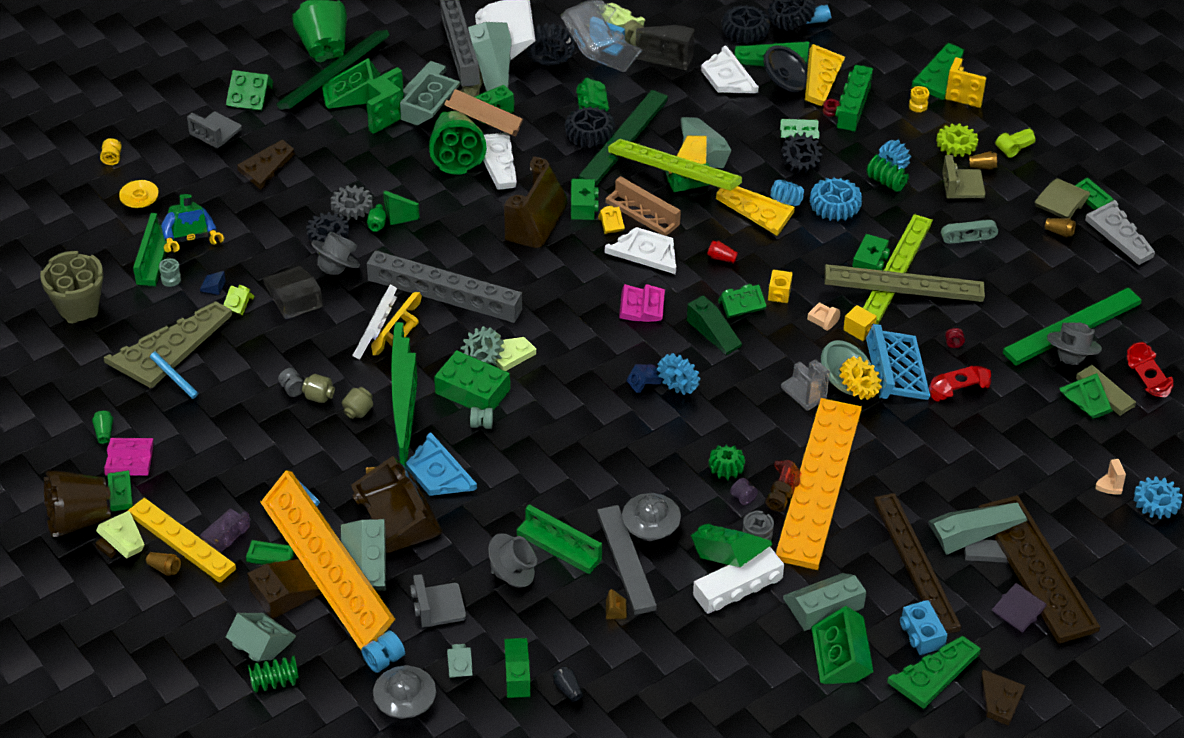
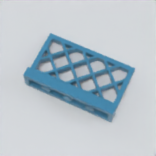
(879, 356)

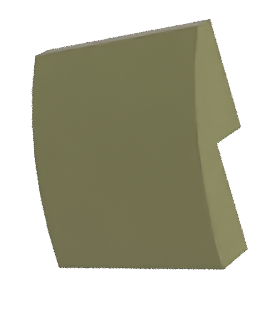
(1062, 198)

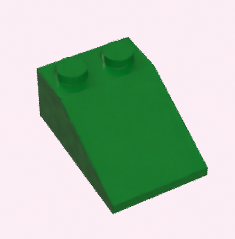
(350, 86)

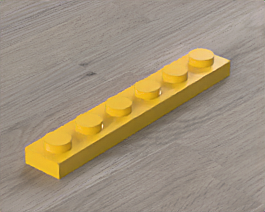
(182, 540)

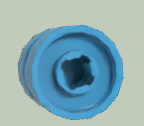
(384, 650)

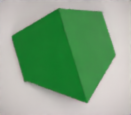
(399, 208)

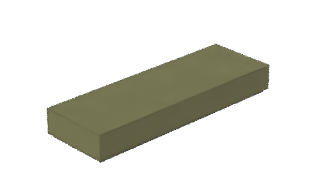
(1118, 399)

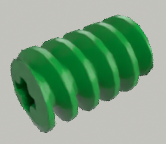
(886, 174)
(273, 674)

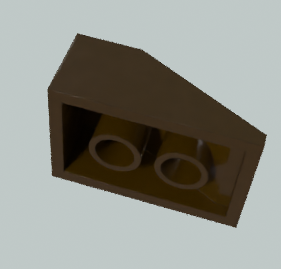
(282, 586)

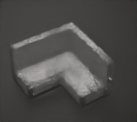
(807, 384)

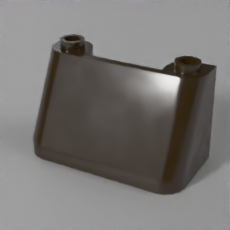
(533, 217)
(395, 496)

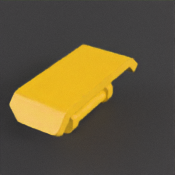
(411, 321)

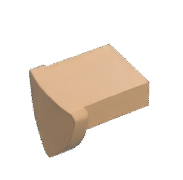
(824, 316)
(1114, 480)

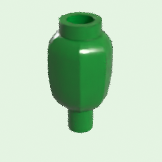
(376, 218)

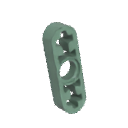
(982, 231)

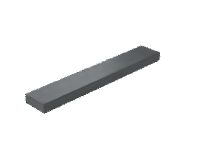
(626, 560)

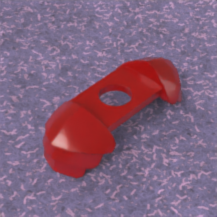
(1142, 360)
(944, 384)

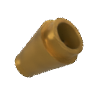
(984, 161)
(1061, 226)
(165, 563)

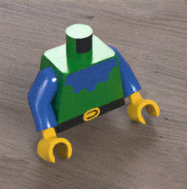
(187, 223)

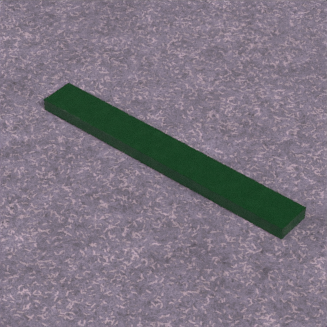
(332, 70)
(628, 131)

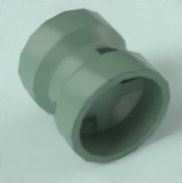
(170, 272)
(477, 415)

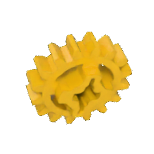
(860, 378)

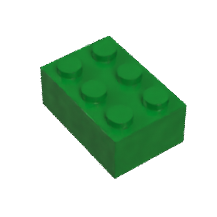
(472, 382)

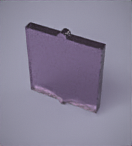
(1019, 607)

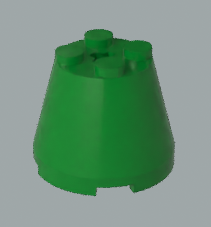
(322, 28)
(456, 143)

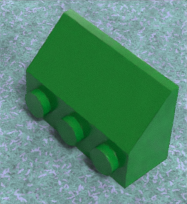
(728, 545)
(842, 647)

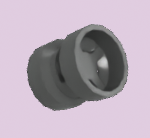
(289, 379)

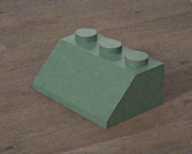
(427, 97)
(367, 546)
(825, 598)

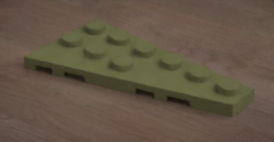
(170, 343)

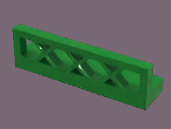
(150, 254)
(559, 541)

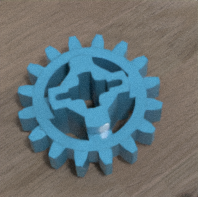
(678, 374)
(1158, 497)

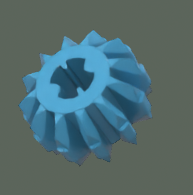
(896, 153)
(787, 192)

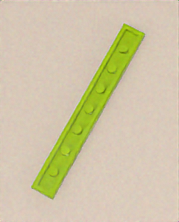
(675, 164)
(899, 262)

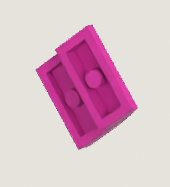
(642, 303)
(129, 455)

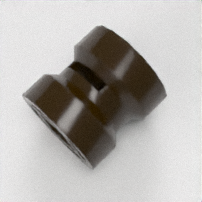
(779, 495)

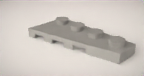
(1117, 229)

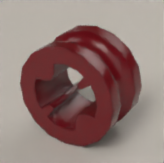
(830, 107)
(954, 337)

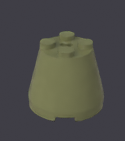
(74, 285)

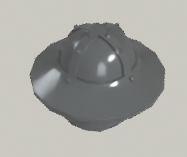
(335, 253)
(1074, 342)
(651, 516)
(512, 559)
(404, 692)

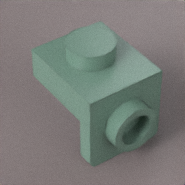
(459, 661)

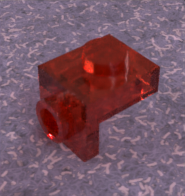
(789, 473)

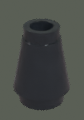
(567, 683)

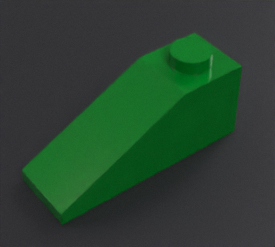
(517, 667)

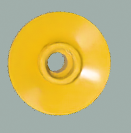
(138, 194)

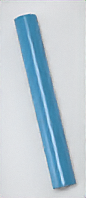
(173, 375)

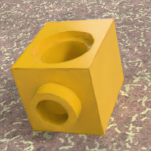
(780, 286)

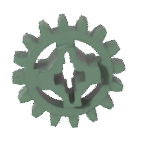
(484, 345)

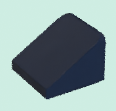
(213, 283)

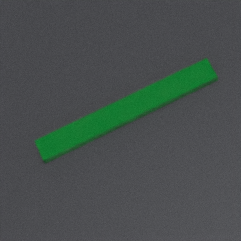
(1091, 316)

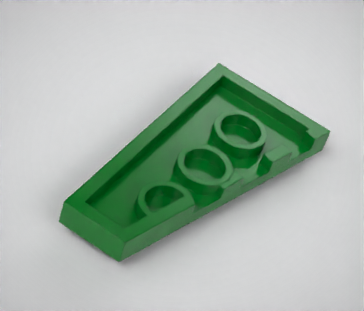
(754, 53)
(936, 73)
(935, 672)

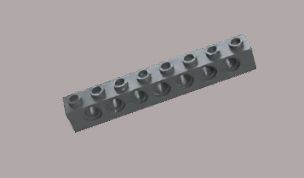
(460, 42)
(445, 286)

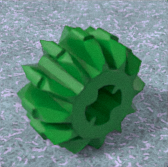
(726, 462)

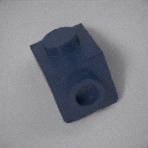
(643, 375)

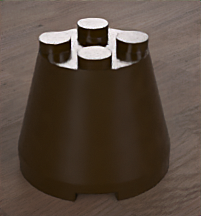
(74, 501)

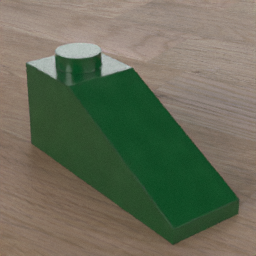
(710, 323)

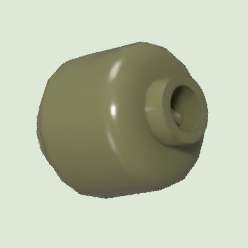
(318, 388)
(357, 402)

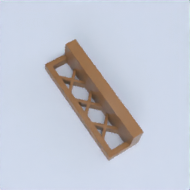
(484, 112)
(647, 204)

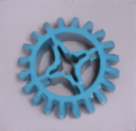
(835, 199)

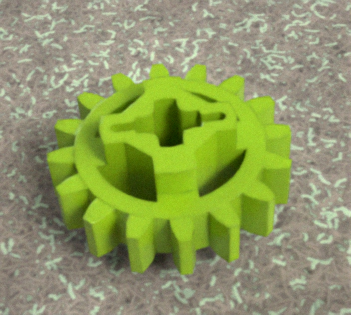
(957, 140)

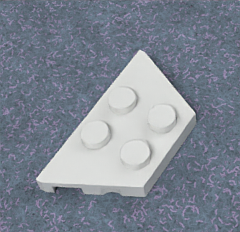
(728, 74)
(645, 248)

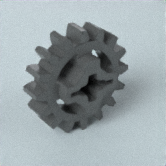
(352, 202)

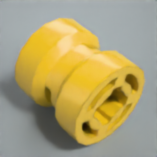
(919, 98)
(110, 151)

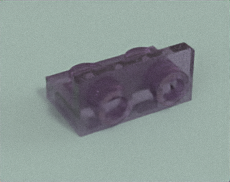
(226, 529)

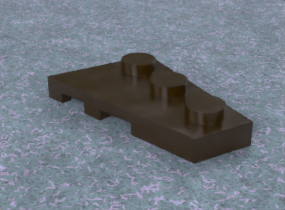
(265, 163)

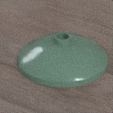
(834, 356)

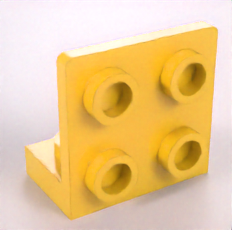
(964, 86)

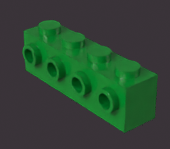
(854, 98)

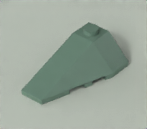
(492, 50)
(716, 146)
(969, 526)

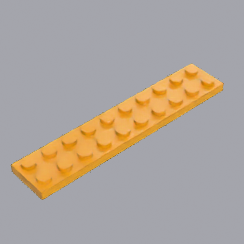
(820, 483)
(327, 560)

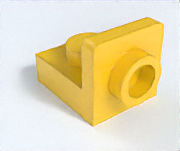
(611, 219)

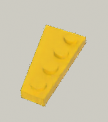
(821, 74)
(758, 208)

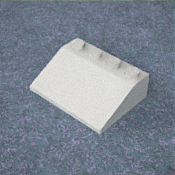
(519, 20)

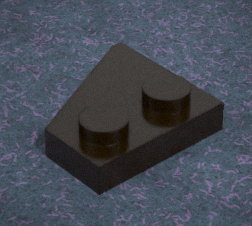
(1001, 696)

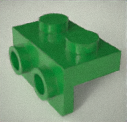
(592, 94)

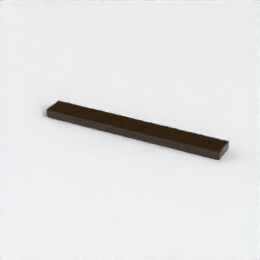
(916, 560)

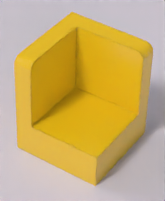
(859, 322)

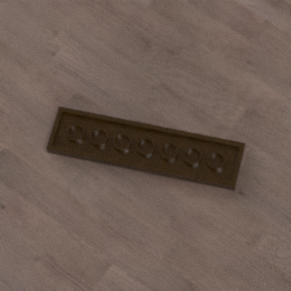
(1045, 577)

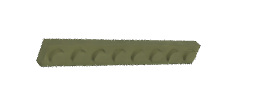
(904, 283)

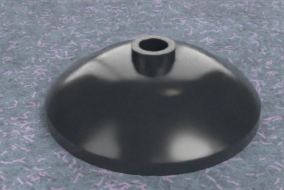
(786, 68)

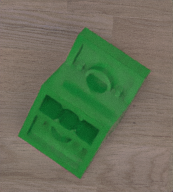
(385, 100)

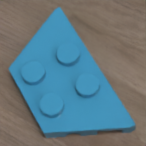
(438, 470)

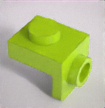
(238, 298)

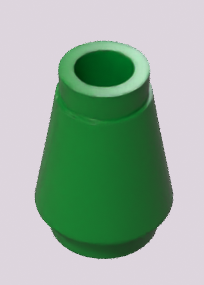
(103, 425)

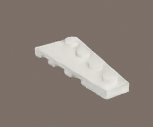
(500, 160)
(377, 321)

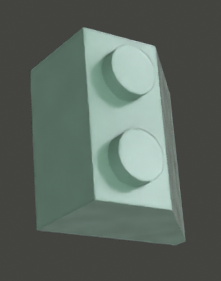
(259, 636)

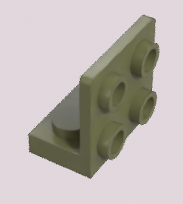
(962, 182)

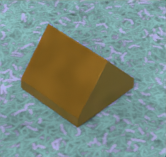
(615, 606)

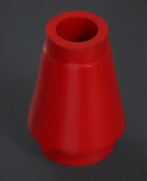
(721, 252)

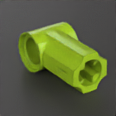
(1013, 143)

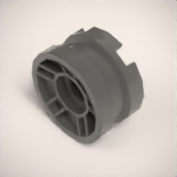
(759, 524)

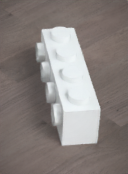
(734, 582)

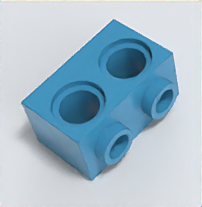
(923, 627)

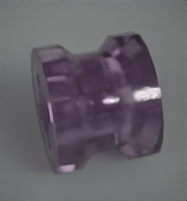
(744, 491)

